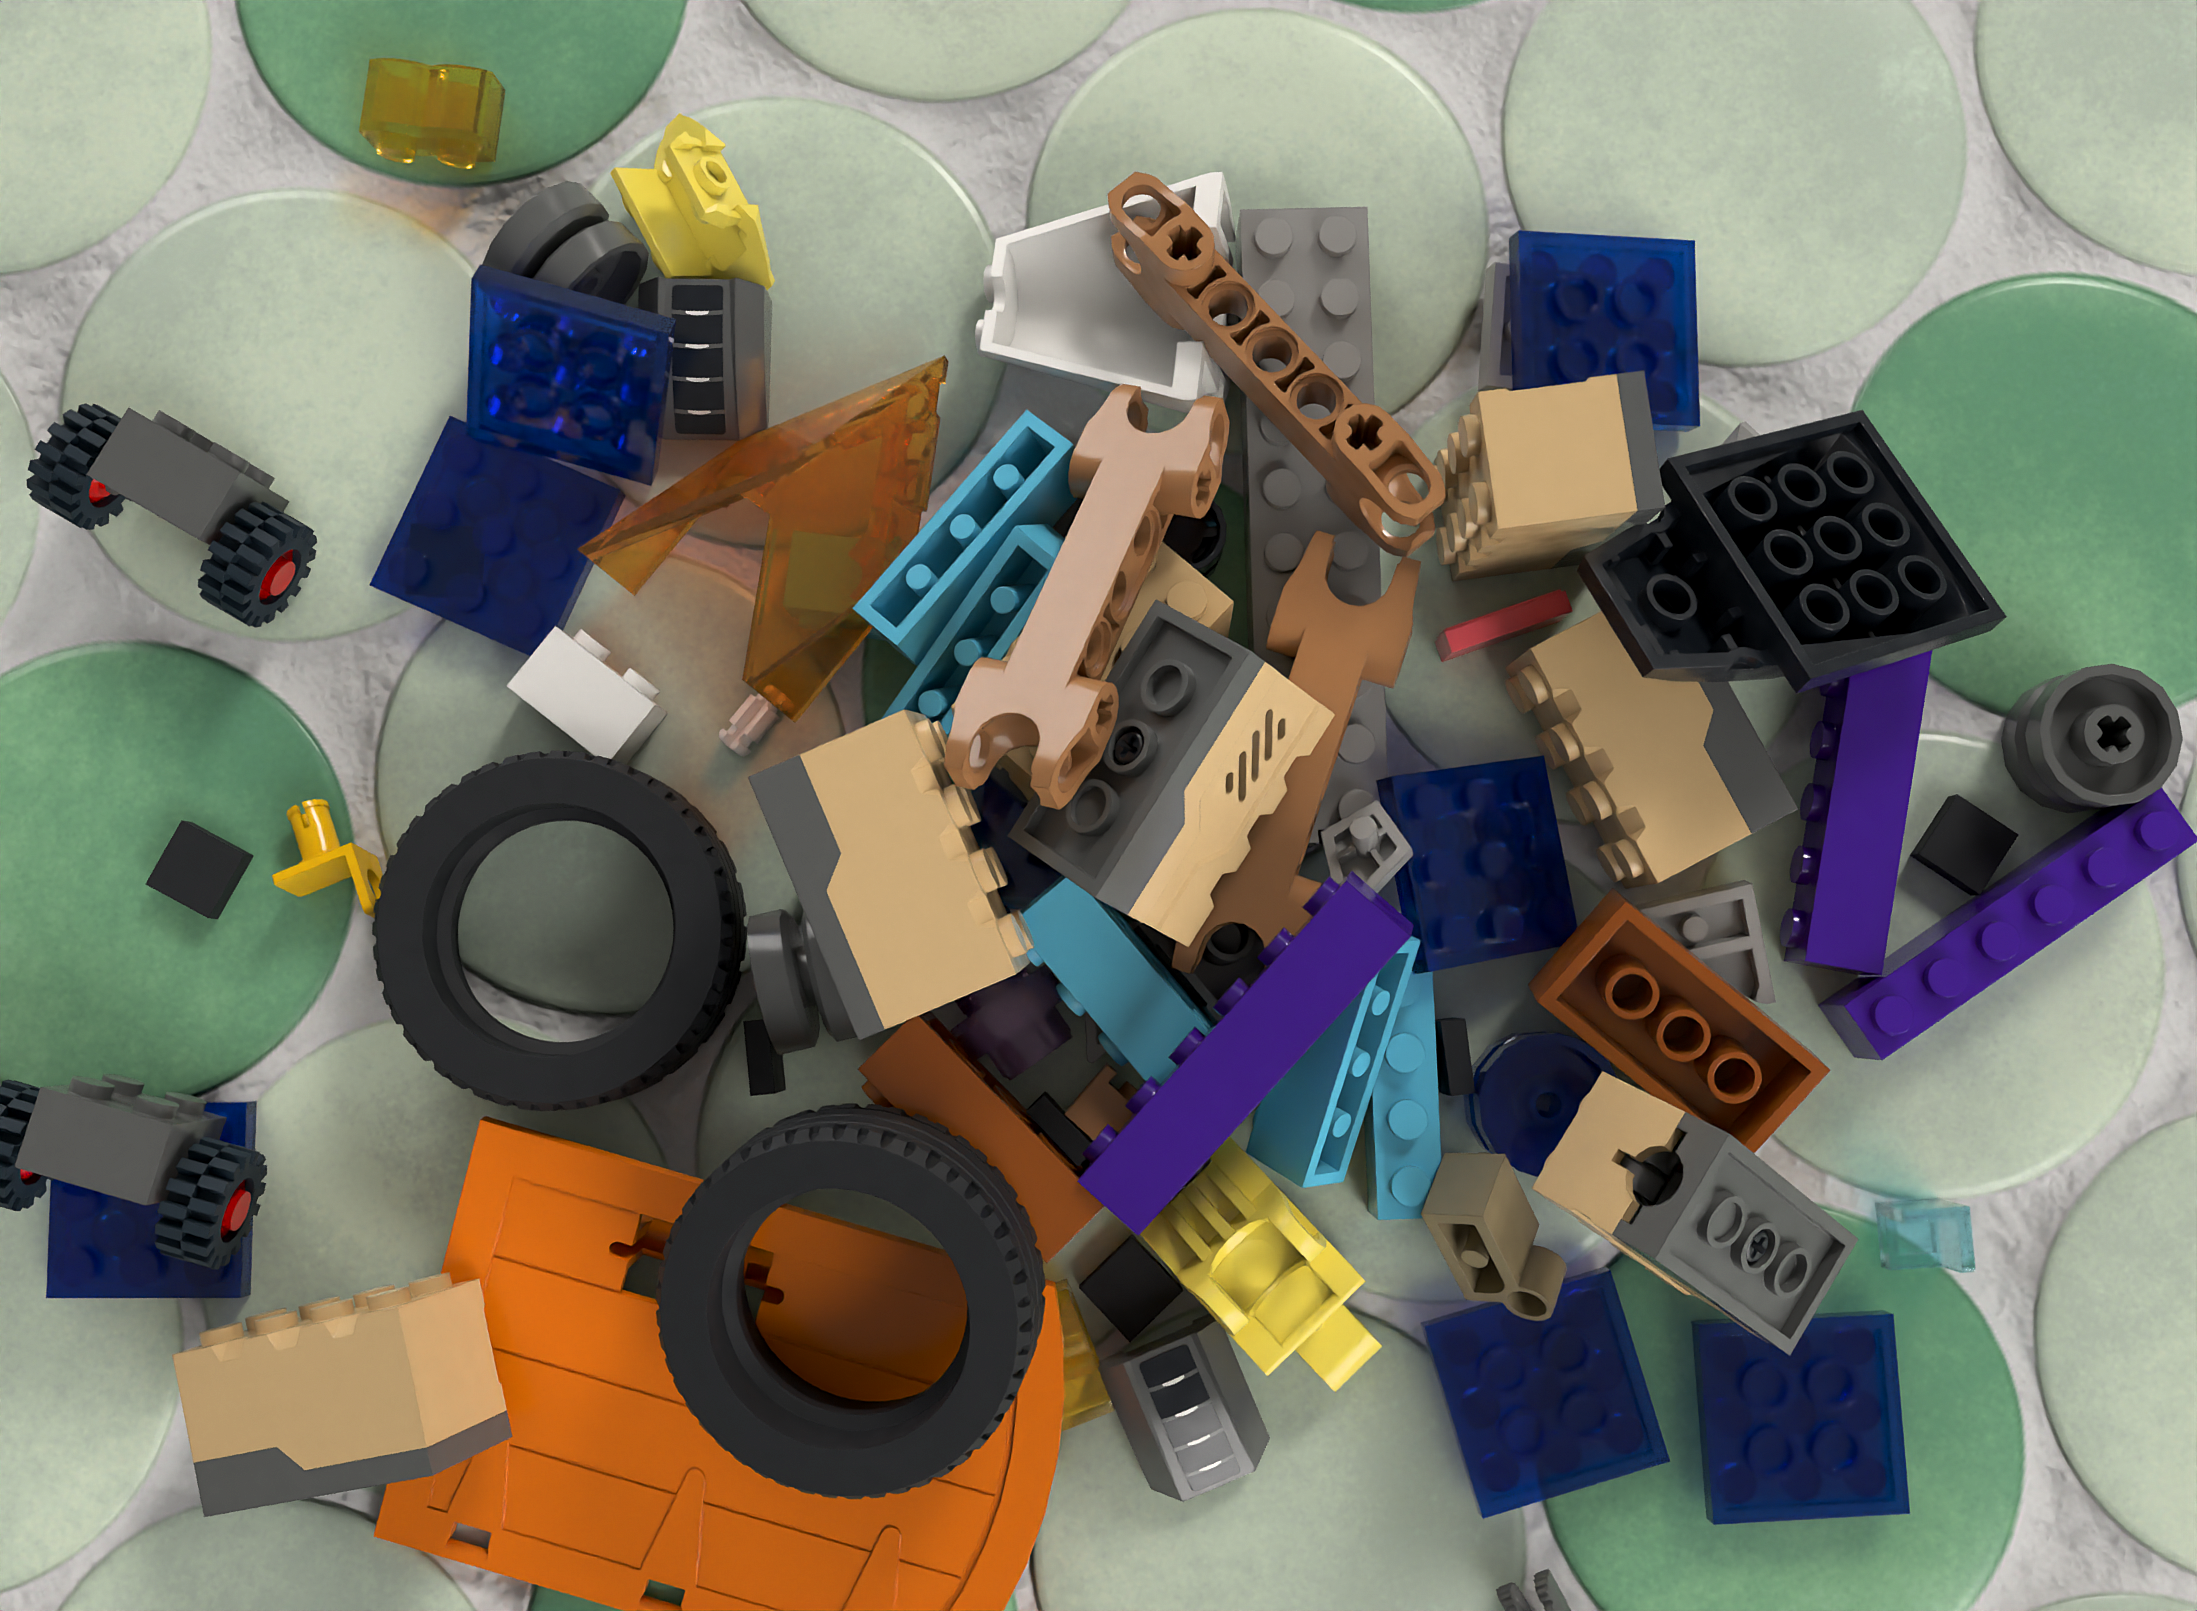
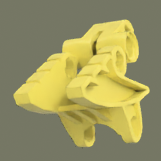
(1262, 1269)

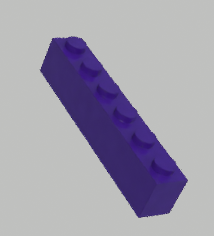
(1855, 818)
(2007, 924)
(1245, 1052)

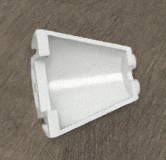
(1079, 319)

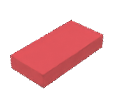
(1503, 624)

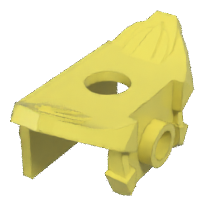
(684, 191)

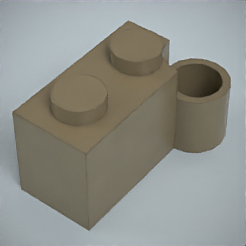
(1489, 1235)

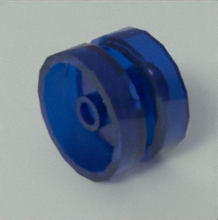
(1511, 1079)

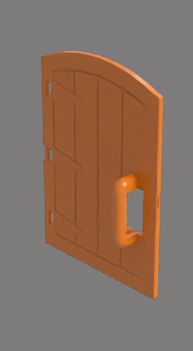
(620, 1478)

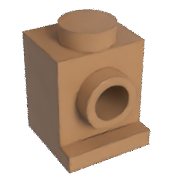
(1101, 1104)

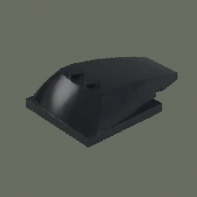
(1788, 563)

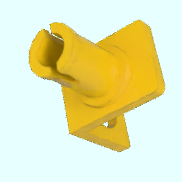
(325, 860)

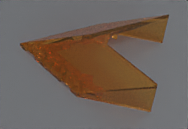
(840, 507)

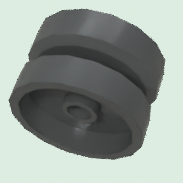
(571, 244)
(2092, 739)
(793, 983)

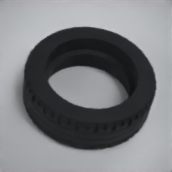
(423, 903)
(768, 1411)

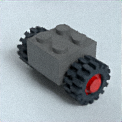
(189, 483)
(137, 1150)

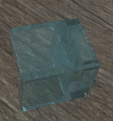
(1925, 1235)

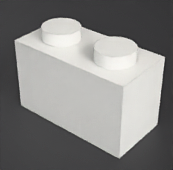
(587, 697)

